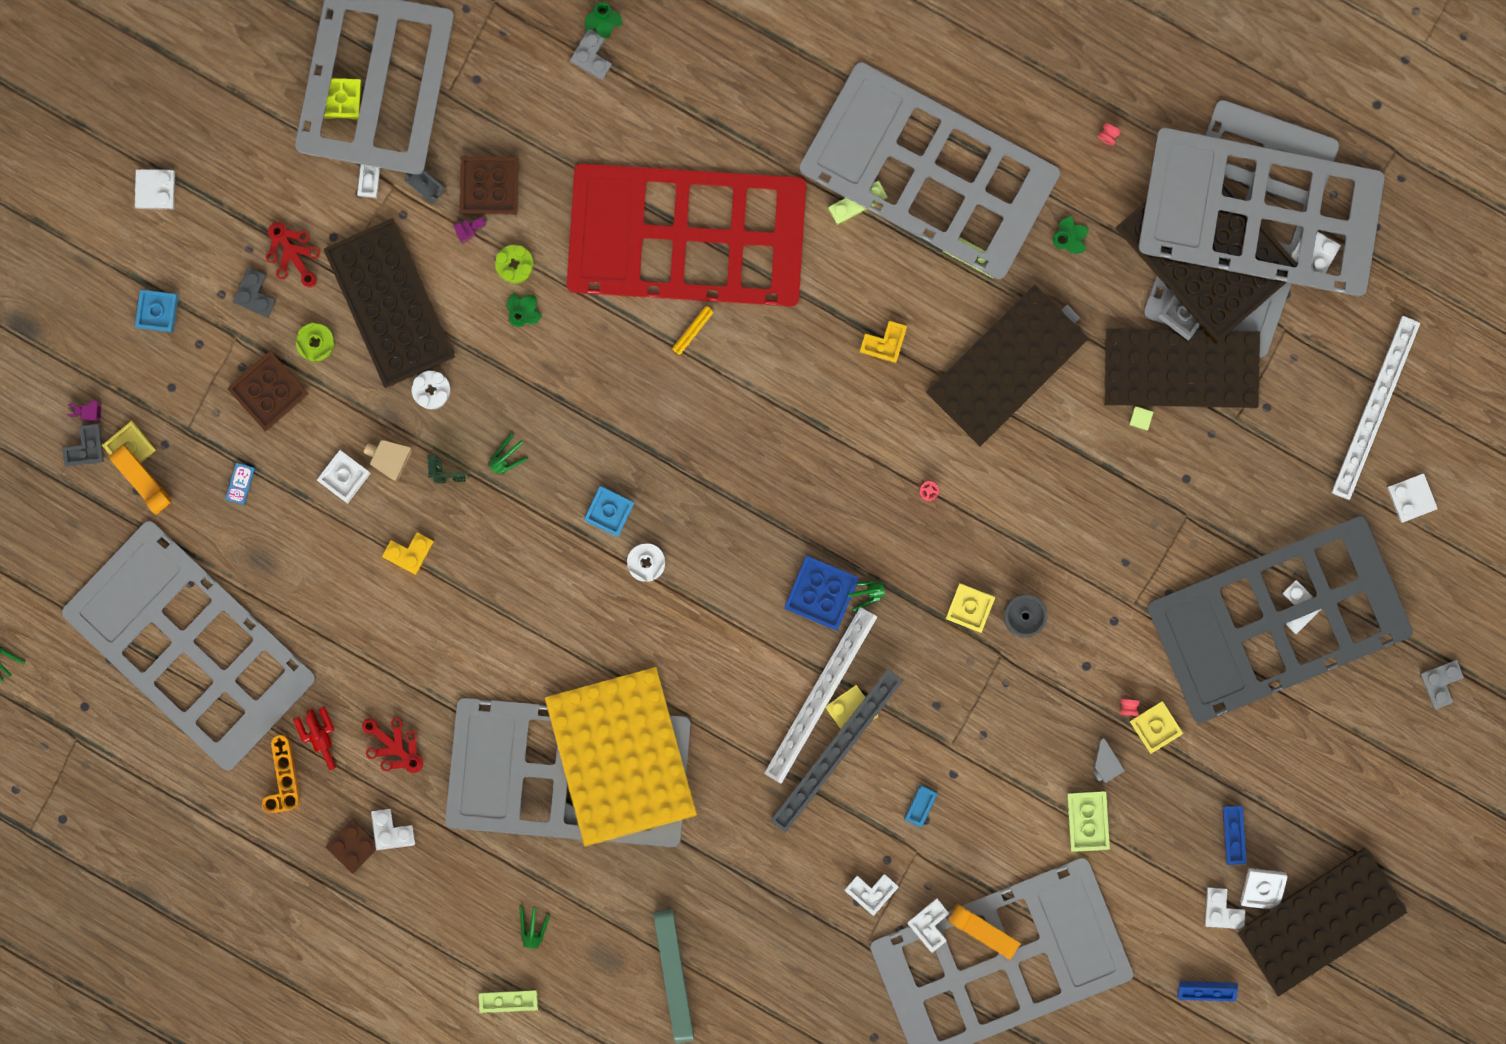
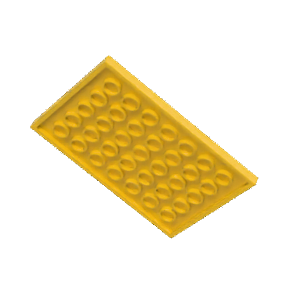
(620, 756)

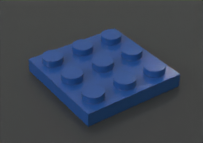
(821, 593)

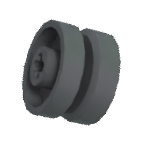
(1013, 616)

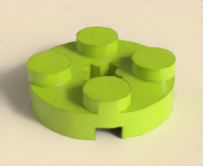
(508, 273)
(304, 340)

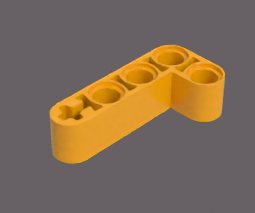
(140, 479)
(281, 773)
(983, 931)

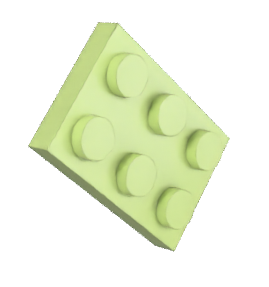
(1088, 821)

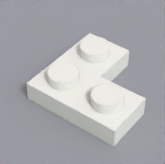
(1296, 594)
(387, 836)
(871, 898)
(1218, 915)
(924, 925)

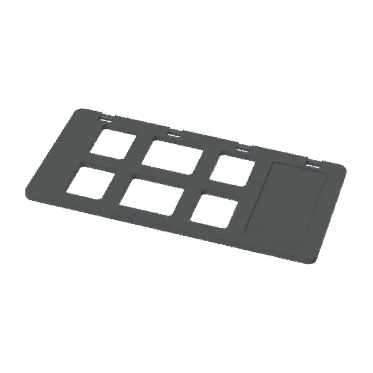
(1209, 649)

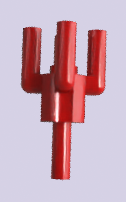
(317, 735)

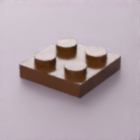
(352, 846)

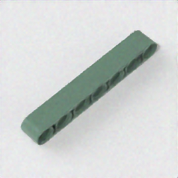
(673, 976)

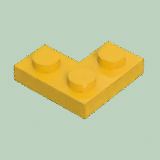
(886, 348)
(410, 558)

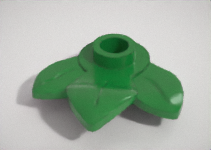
(602, 22)
(1073, 236)
(525, 308)

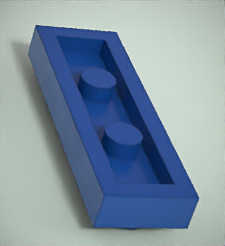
(1234, 835)
(1207, 991)

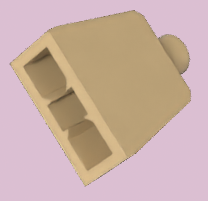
(389, 458)

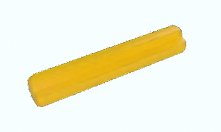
(692, 330)

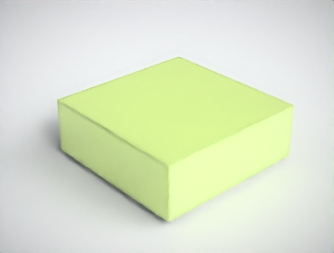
(1141, 418)

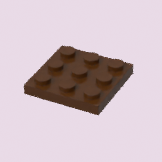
(489, 185)
(268, 391)

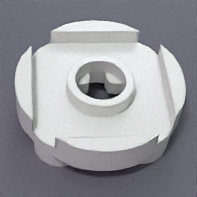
(440, 396)
(656, 559)

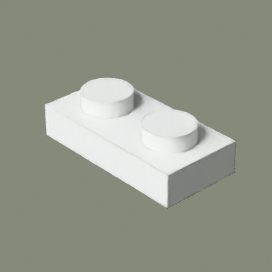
(368, 181)

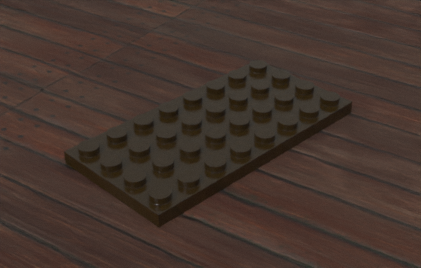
(389, 303)
(1007, 365)
(1171, 371)
(1321, 921)

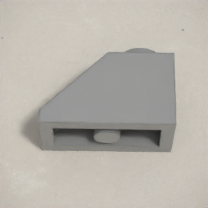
(1106, 763)

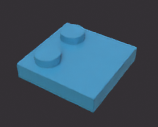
(156, 311)
(609, 511)

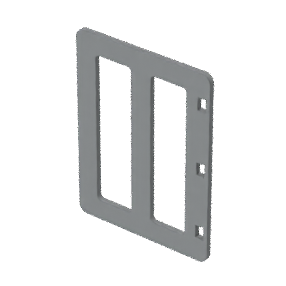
(361, 149)

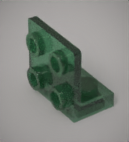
(435, 467)

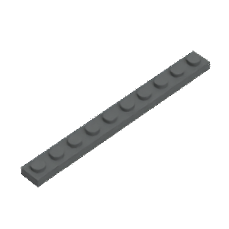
(836, 750)

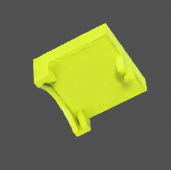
(344, 99)

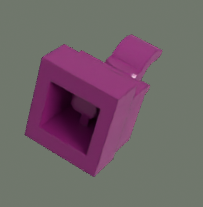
(465, 230)
(88, 412)

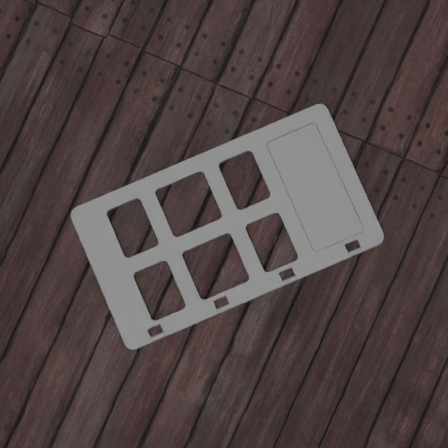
(864, 133)
(1273, 135)
(1187, 197)
(133, 593)
(491, 768)
(1071, 930)

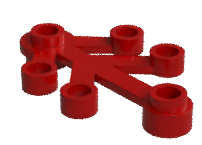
(290, 252)
(395, 747)

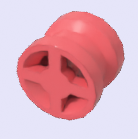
(1109, 134)
(930, 488)
(1129, 707)

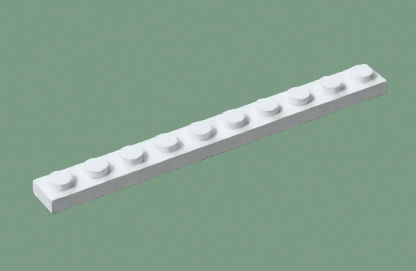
(1375, 408)
(820, 695)

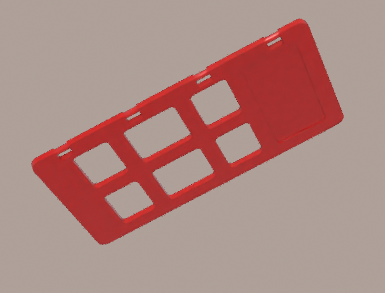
(611, 227)

